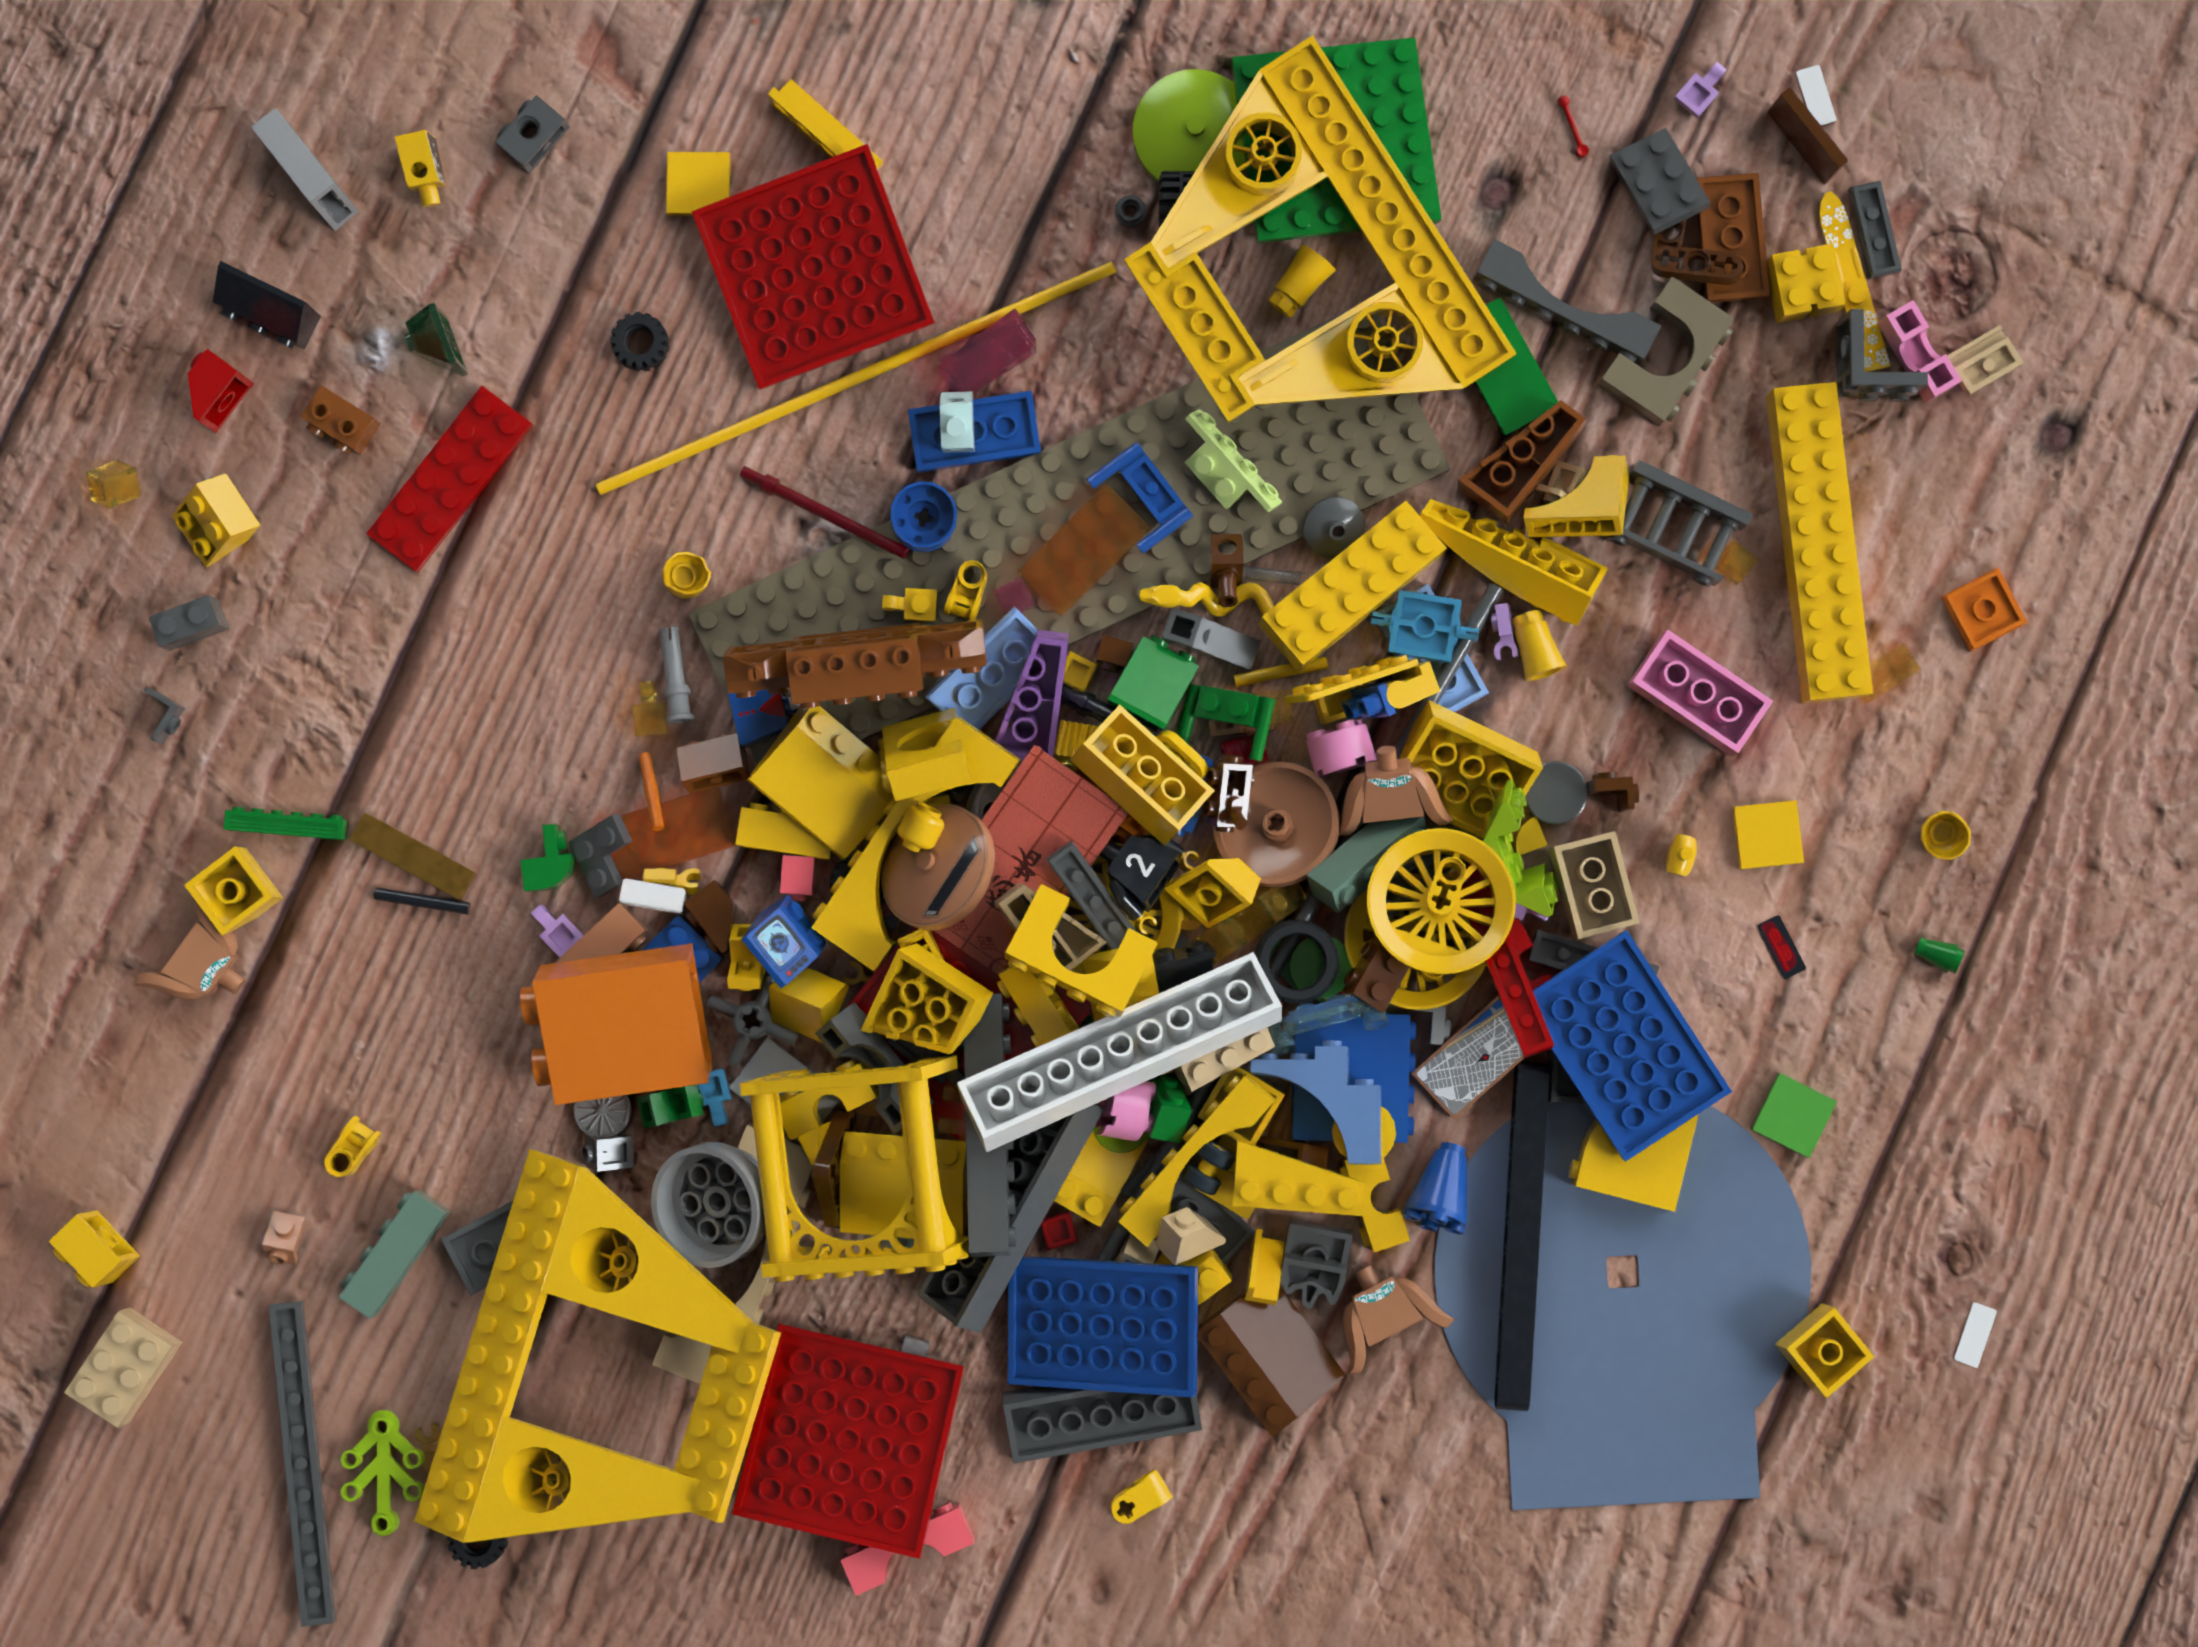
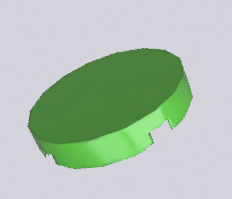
(1307, 964)

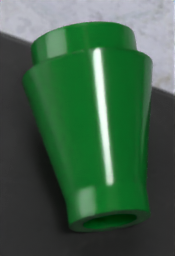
(1940, 954)

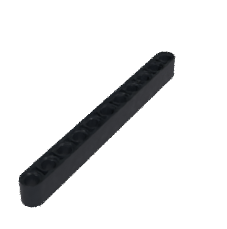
(1521, 1236)

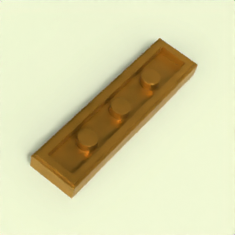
(413, 856)

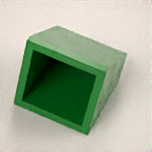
(1154, 683)

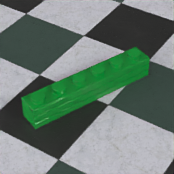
(289, 825)

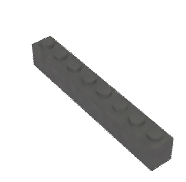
(988, 1171)

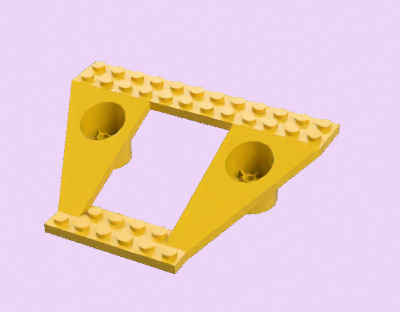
(1330, 139)
(561, 1242)

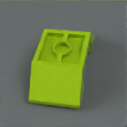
(1533, 886)

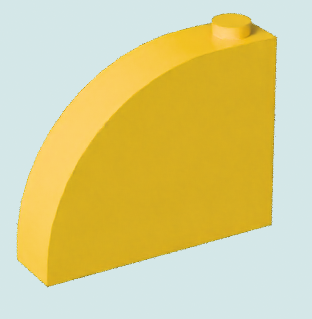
(1647, 1178)

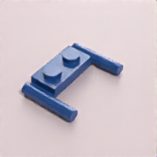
(1151, 490)

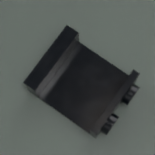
(1182, 964)

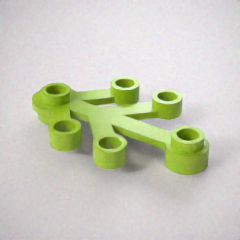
(384, 1467)

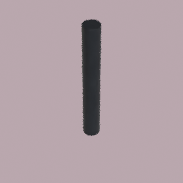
(422, 901)

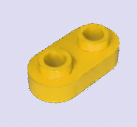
(1184, 752)

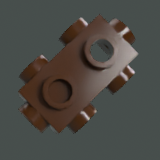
(1229, 802)

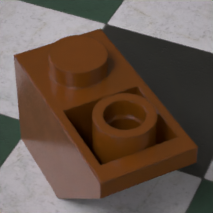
(715, 913)

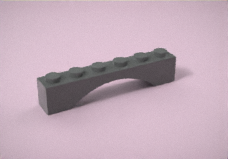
(1509, 274)

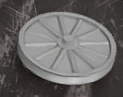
(603, 1116)

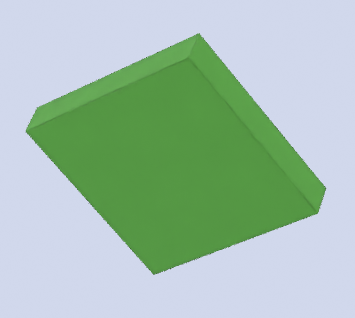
(1793, 1115)

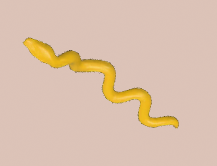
(1172, 596)

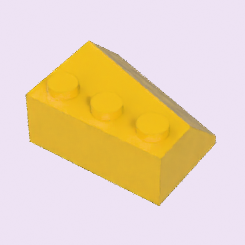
(926, 1002)

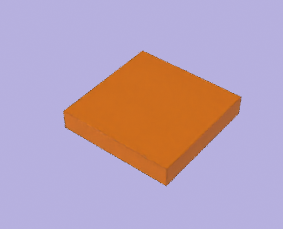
(1984, 609)

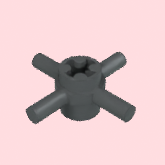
(745, 1033)

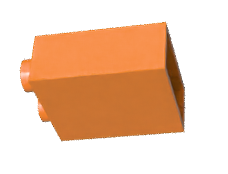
(619, 1024)

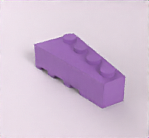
(1036, 697)

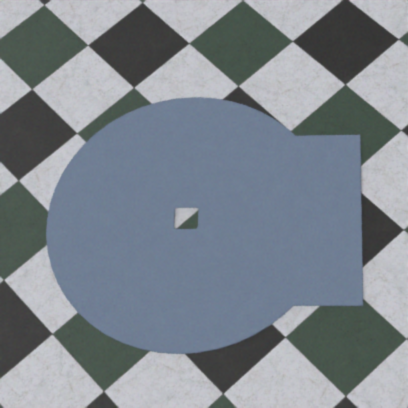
(1645, 1383)

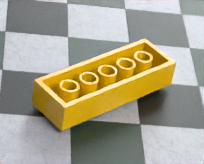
(1352, 586)

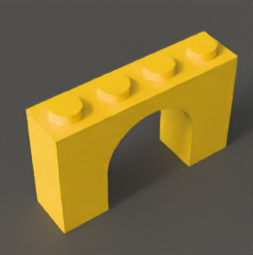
(912, 768)
(1107, 988)

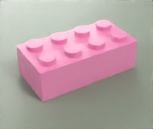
(1699, 693)

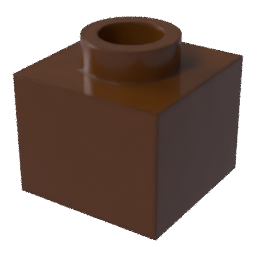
(1114, 653)

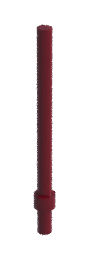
(772, 486)

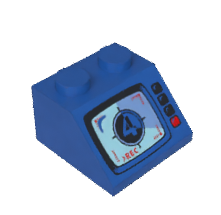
(783, 940)

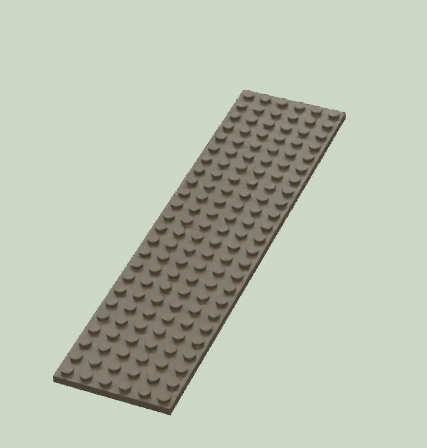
(1303, 449)

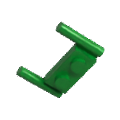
(1229, 708)

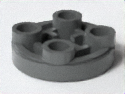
(1557, 794)

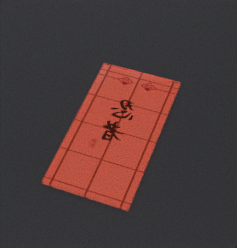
(1028, 821)

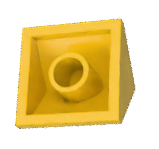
(807, 1002)

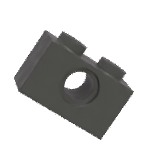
(530, 151)

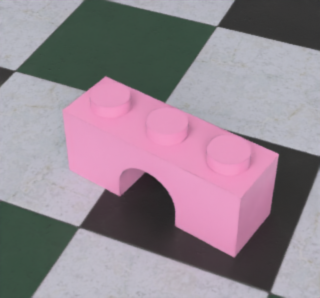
(1907, 337)

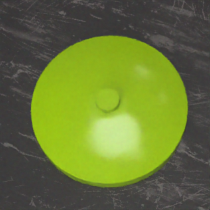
(1182, 120)

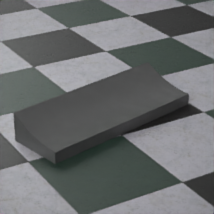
(1067, 1421)

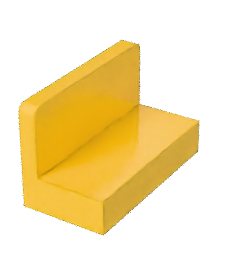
(1264, 1269)

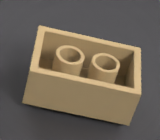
(1594, 885)
(123, 1367)

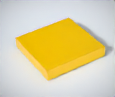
(696, 180)
(1768, 834)

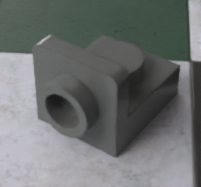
(608, 1152)

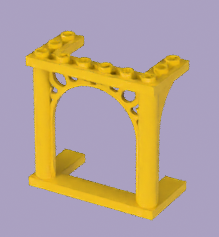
(934, 1236)

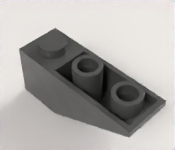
(1210, 639)

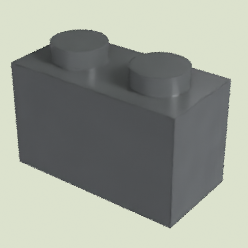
(188, 623)

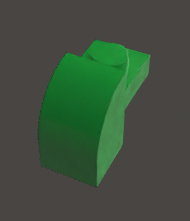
(555, 868)
(670, 1105)

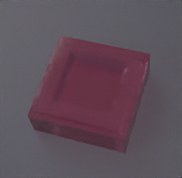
(1014, 594)

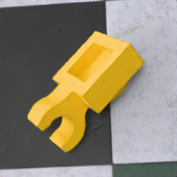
(918, 604)
(670, 878)

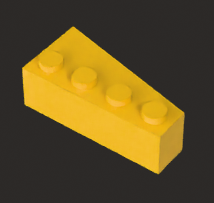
(1286, 1183)

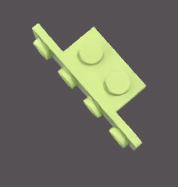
(1224, 469)

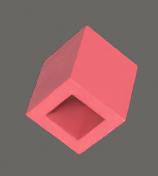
(798, 877)

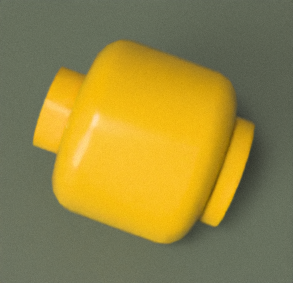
(920, 827)

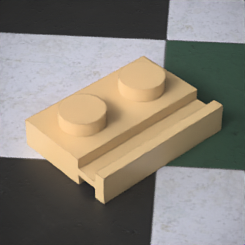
(1985, 360)

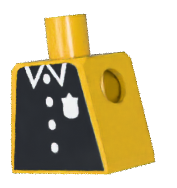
(417, 153)

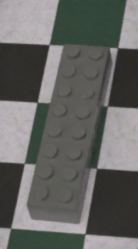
(1042, 1162)

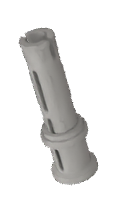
(676, 690)

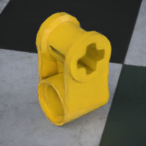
(966, 593)
(352, 1146)
(1146, 1494)

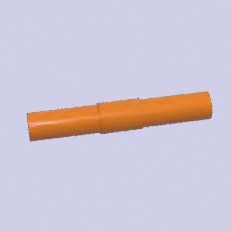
(651, 791)

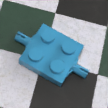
(1425, 626)

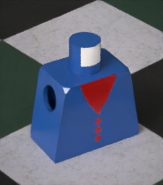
(760, 716)

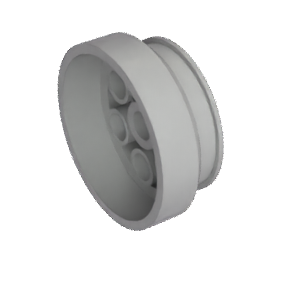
(690, 1225)

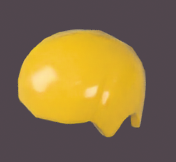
(686, 575)
(1945, 835)

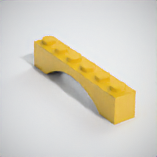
(1239, 1109)

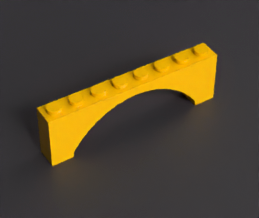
(854, 912)

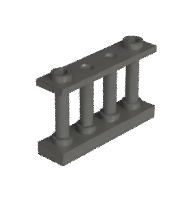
(1702, 504)

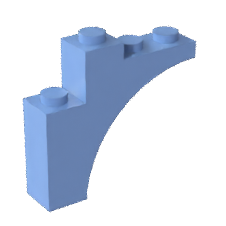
(1327, 1078)

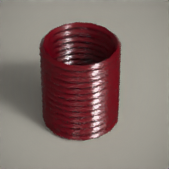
(1242, 747)

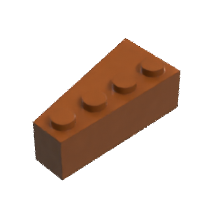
(1512, 473)

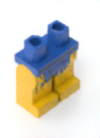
(1400, 691)

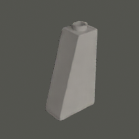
(305, 169)

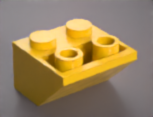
(215, 519)

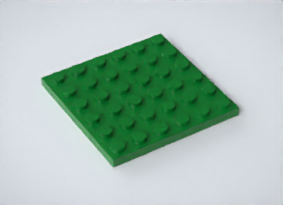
(1389, 92)

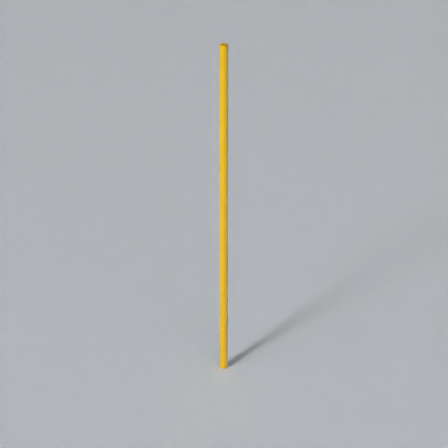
(852, 379)

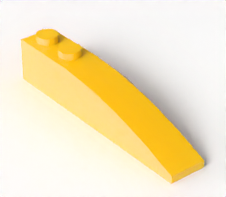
(1535, 571)

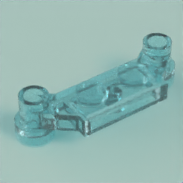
(1311, 1017)

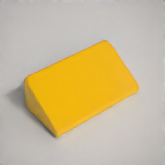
(812, 1141)

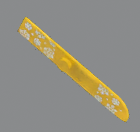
(1837, 230)

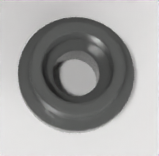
(1134, 202)

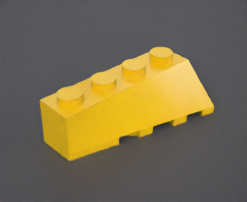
(1036, 1005)

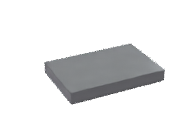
(771, 1059)

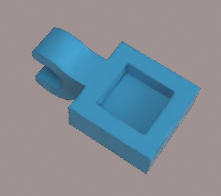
(714, 1095)

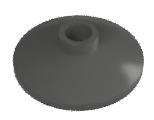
(1324, 518)

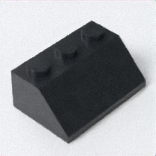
(264, 307)

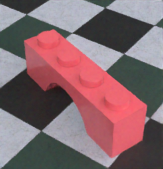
(946, 1532)

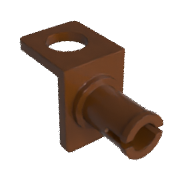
(1226, 569)

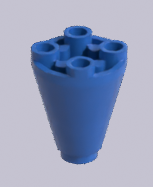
(1441, 1192)

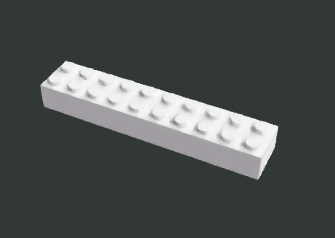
(1119, 1051)

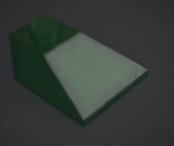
(434, 339)

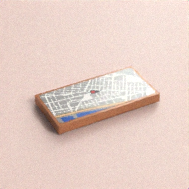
(1470, 1060)

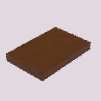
(1807, 135)

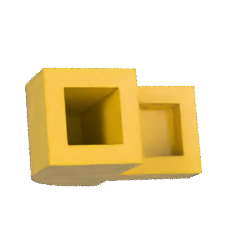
(745, 970)

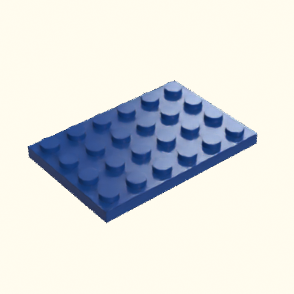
(1627, 1046)
(1103, 1326)

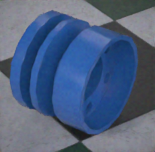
(911, 502)

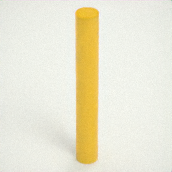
(1277, 672)

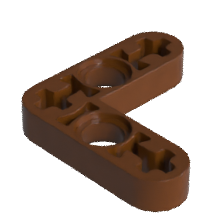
(1673, 249)
(827, 1166)

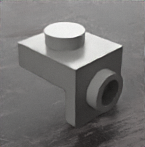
(1438, 1027)

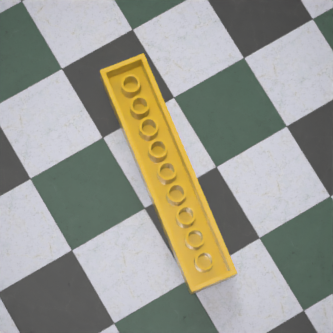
(1819, 543)

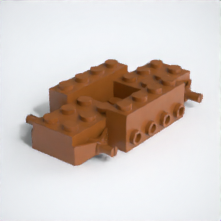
(855, 662)

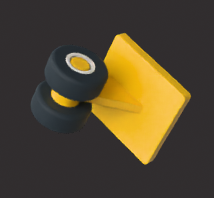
(1217, 1173)

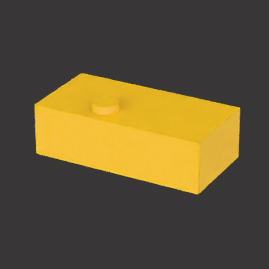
(1142, 775)

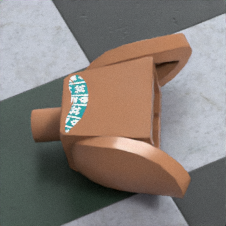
(1391, 792)
(198, 964)
(1384, 1310)

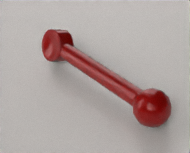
(1582, 149)

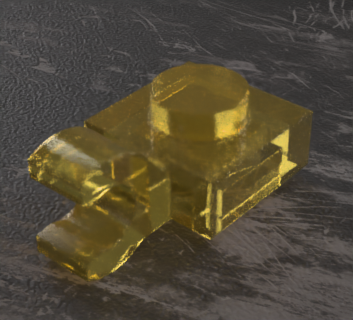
(649, 716)

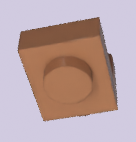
(283, 1238)

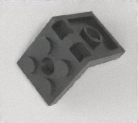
(1850, 373)

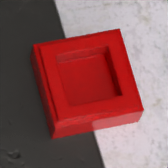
(1058, 1230)

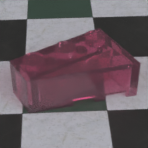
(988, 355)

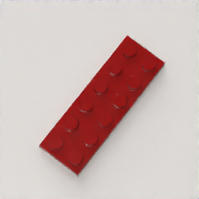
(449, 479)

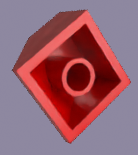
(215, 389)

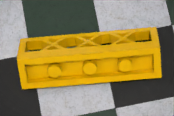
(814, 121)

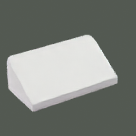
(653, 896)

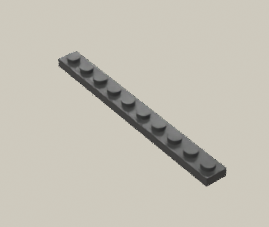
(302, 1463)

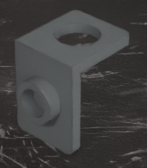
(170, 721)

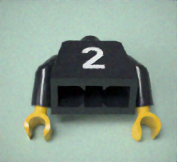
(1141, 872)

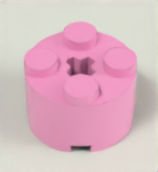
(1340, 749)
(1127, 1113)

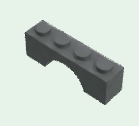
(845, 1039)

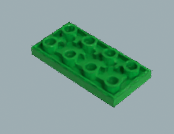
(1516, 389)

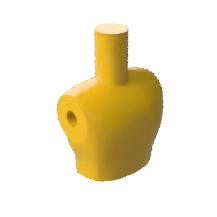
(1681, 855)

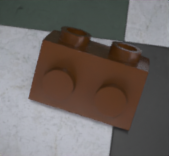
(1608, 784)
(1375, 976)

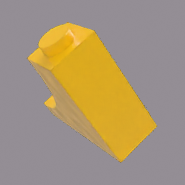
(1590, 509)

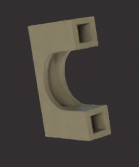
(1703, 329)

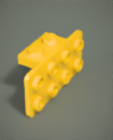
(1335, 688)

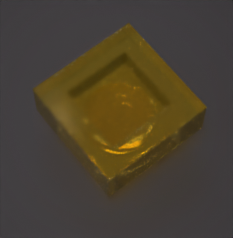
(1736, 562)

